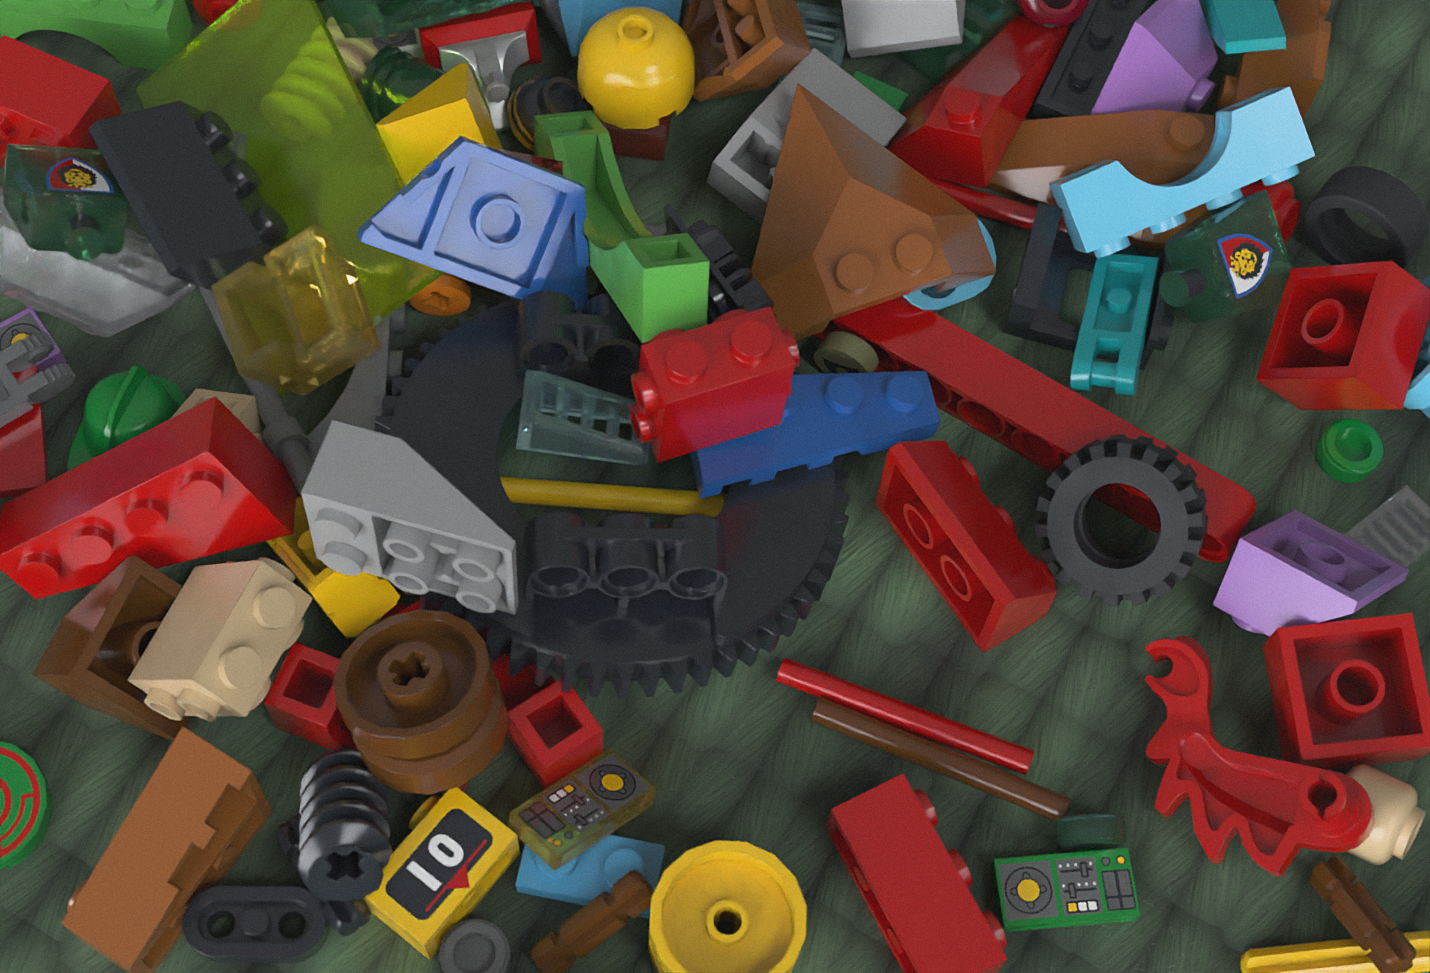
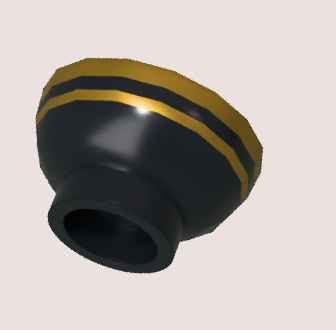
(541, 97)

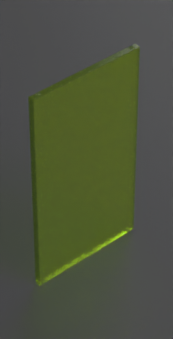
(308, 131)

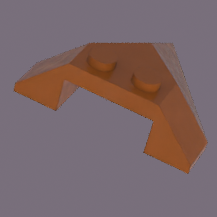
(855, 225)

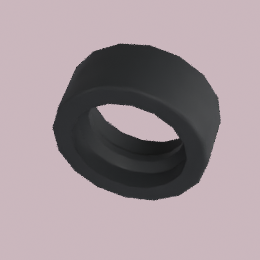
(1376, 196)

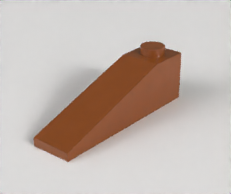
(1296, 66)

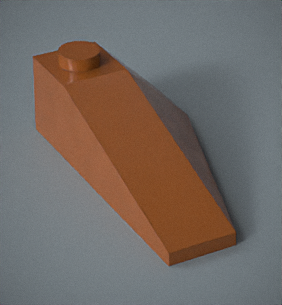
(1147, 143)

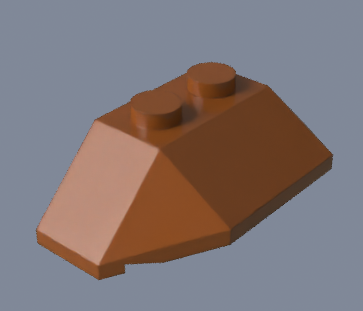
(743, 44)

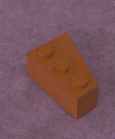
(170, 848)

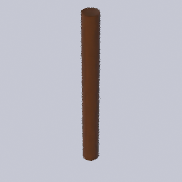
(940, 759)

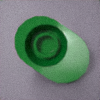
(122, 409)

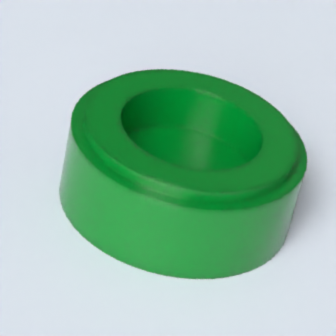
(1349, 450)

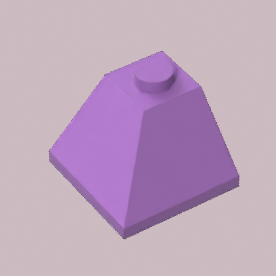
(1162, 62)
(1301, 576)

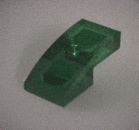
(980, 24)

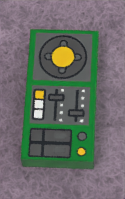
(1064, 890)

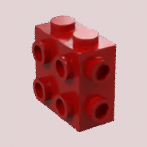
(712, 382)

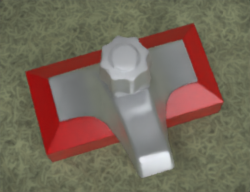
(491, 45)

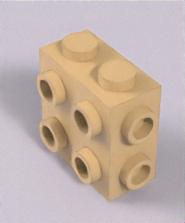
(222, 640)

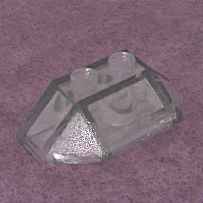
(93, 294)

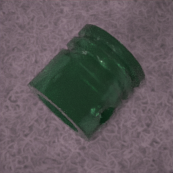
(394, 79)

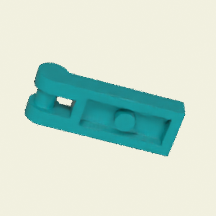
(1115, 323)

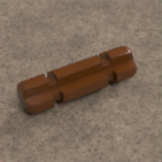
(1362, 916)
(593, 924)

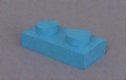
(591, 870)

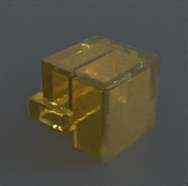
(297, 315)

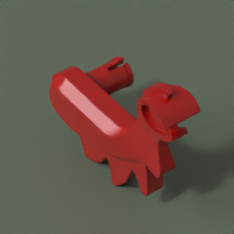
(1232, 792)

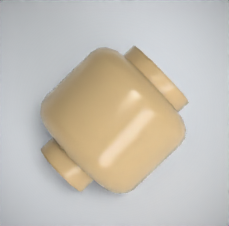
(1395, 815)

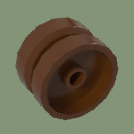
(422, 701)

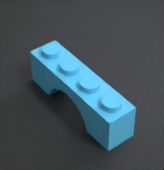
(1250, 143)

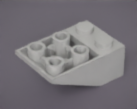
(749, 160)
(396, 517)

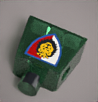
(64, 200)
(1227, 261)

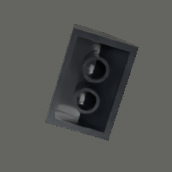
(190, 190)

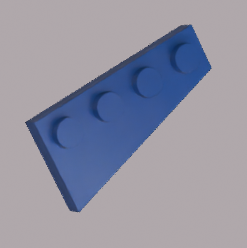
(824, 420)

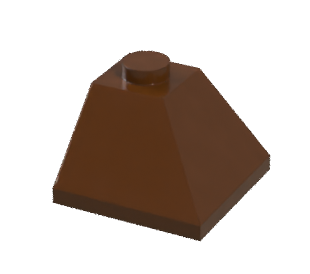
(104, 642)

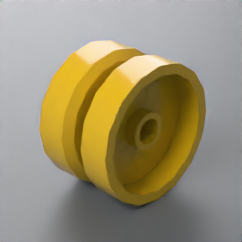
(730, 885)

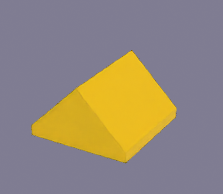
(434, 120)

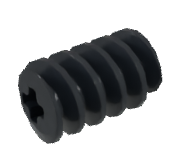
(342, 827)

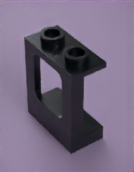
(1041, 284)

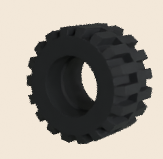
(1091, 564)

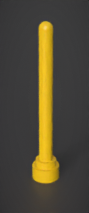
(611, 497)

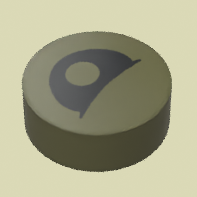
(845, 354)

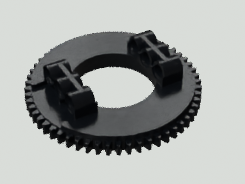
(622, 592)

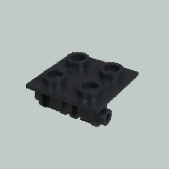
(726, 288)

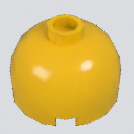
(636, 67)

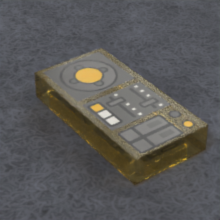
(581, 809)

